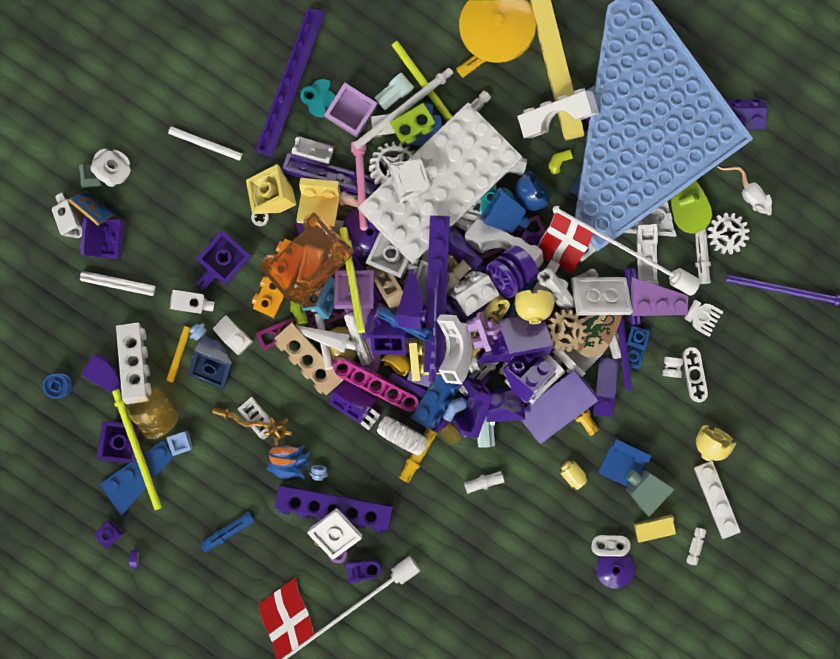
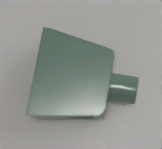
(647, 490)

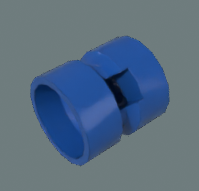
(57, 385)

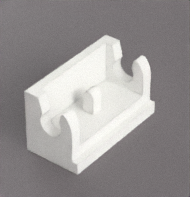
(313, 150)

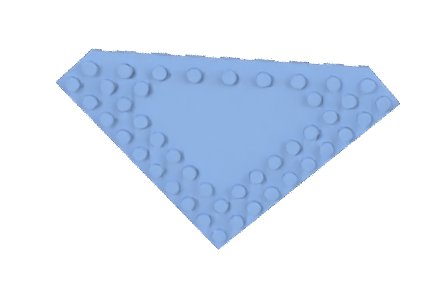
(655, 122)

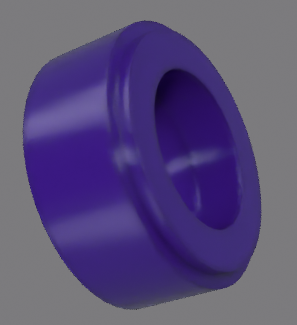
(134, 559)

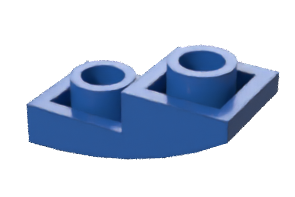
(636, 346)

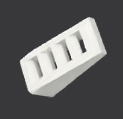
(262, 414)

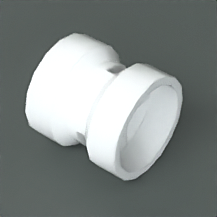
(672, 362)

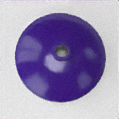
(361, 242)

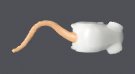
(753, 193)

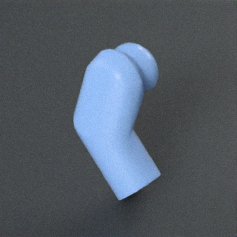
(455, 406)

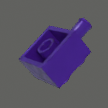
(212, 258)

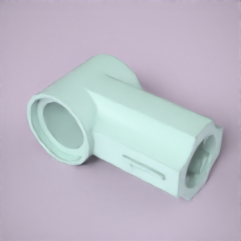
(397, 89)
(486, 435)

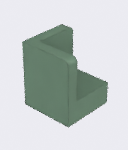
(88, 178)

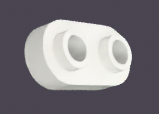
(610, 545)

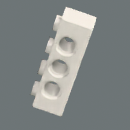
(125, 336)

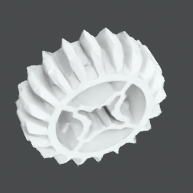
(382, 157)
(402, 435)

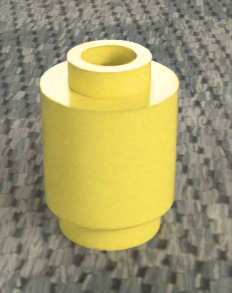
(573, 474)

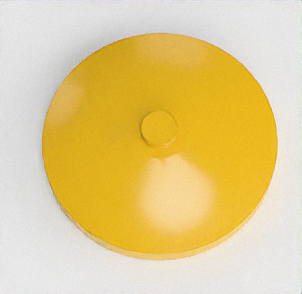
(497, 28)

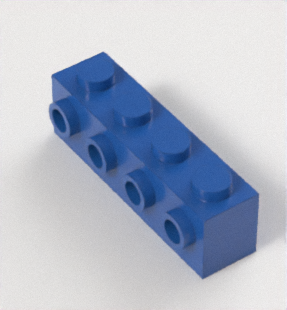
(435, 402)

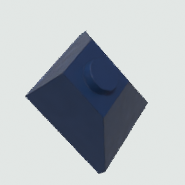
(210, 362)

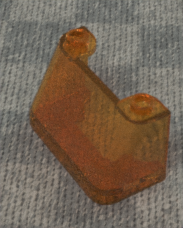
(307, 260)

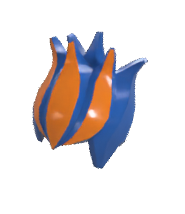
(287, 461)

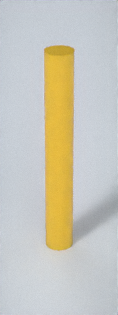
(178, 354)

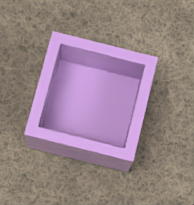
(350, 110)

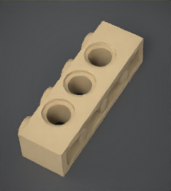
(292, 333)

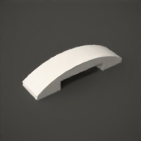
(647, 246)

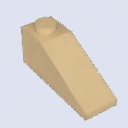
(388, 288)

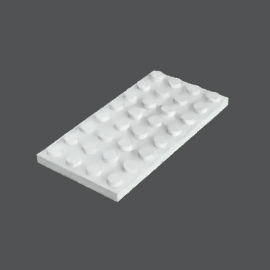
(468, 164)

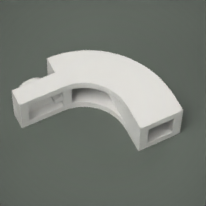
(459, 349)

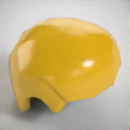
(398, 363)

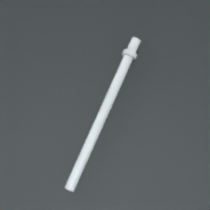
(440, 79)

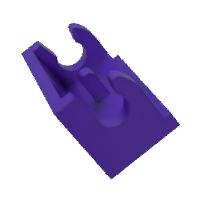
(351, 401)

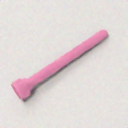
(360, 181)

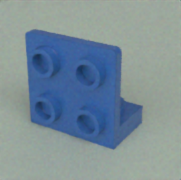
(622, 459)

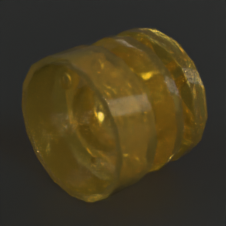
(153, 416)

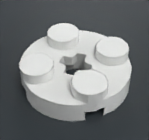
(104, 173)

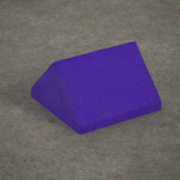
(115, 443)

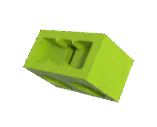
(409, 119)

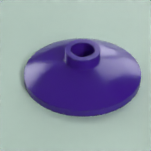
(615, 580)

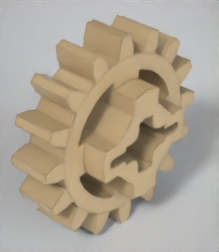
(571, 336)

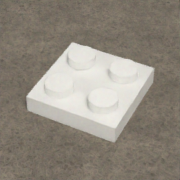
(334, 533)

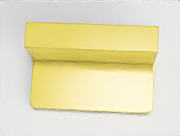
(654, 528)

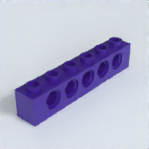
(285, 493)

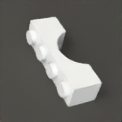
(537, 121)
(484, 237)

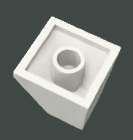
(387, 257)

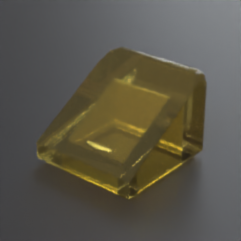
(450, 434)

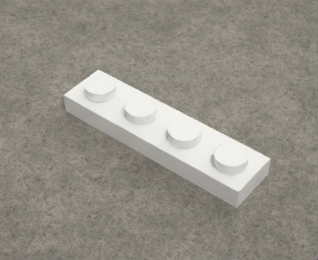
(717, 499)

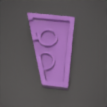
(655, 300)

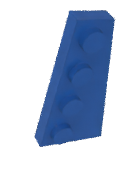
(128, 482)

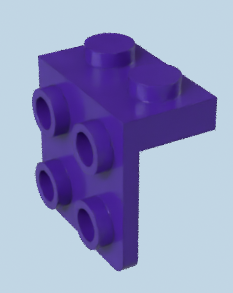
(102, 240)

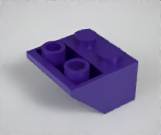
(390, 340)
(528, 374)

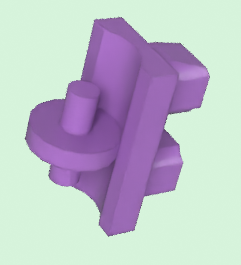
(486, 329)

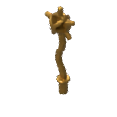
(276, 429)

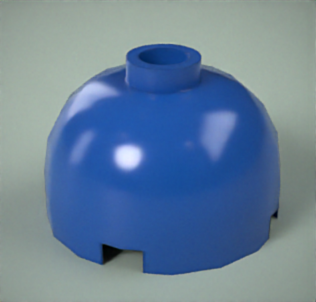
(531, 193)

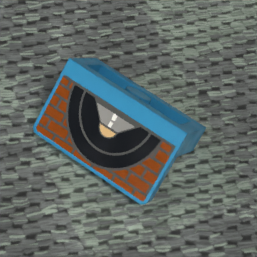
(322, 300)

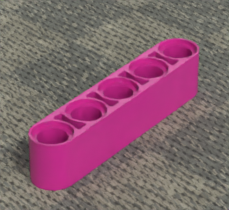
(370, 376)

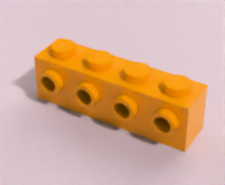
(270, 298)

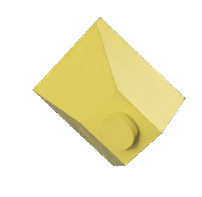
(270, 191)

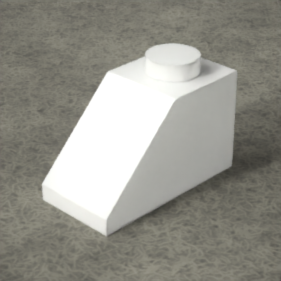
(232, 335)

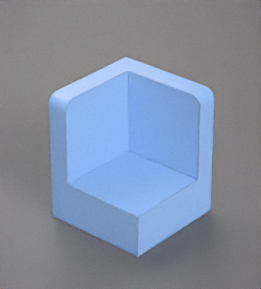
(180, 443)

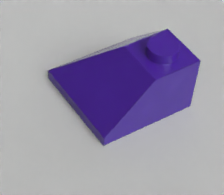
(505, 405)

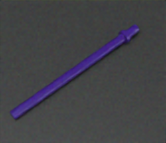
(783, 289)

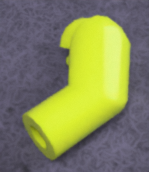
(557, 160)

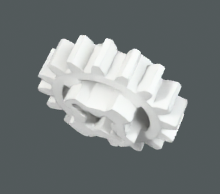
(727, 224)

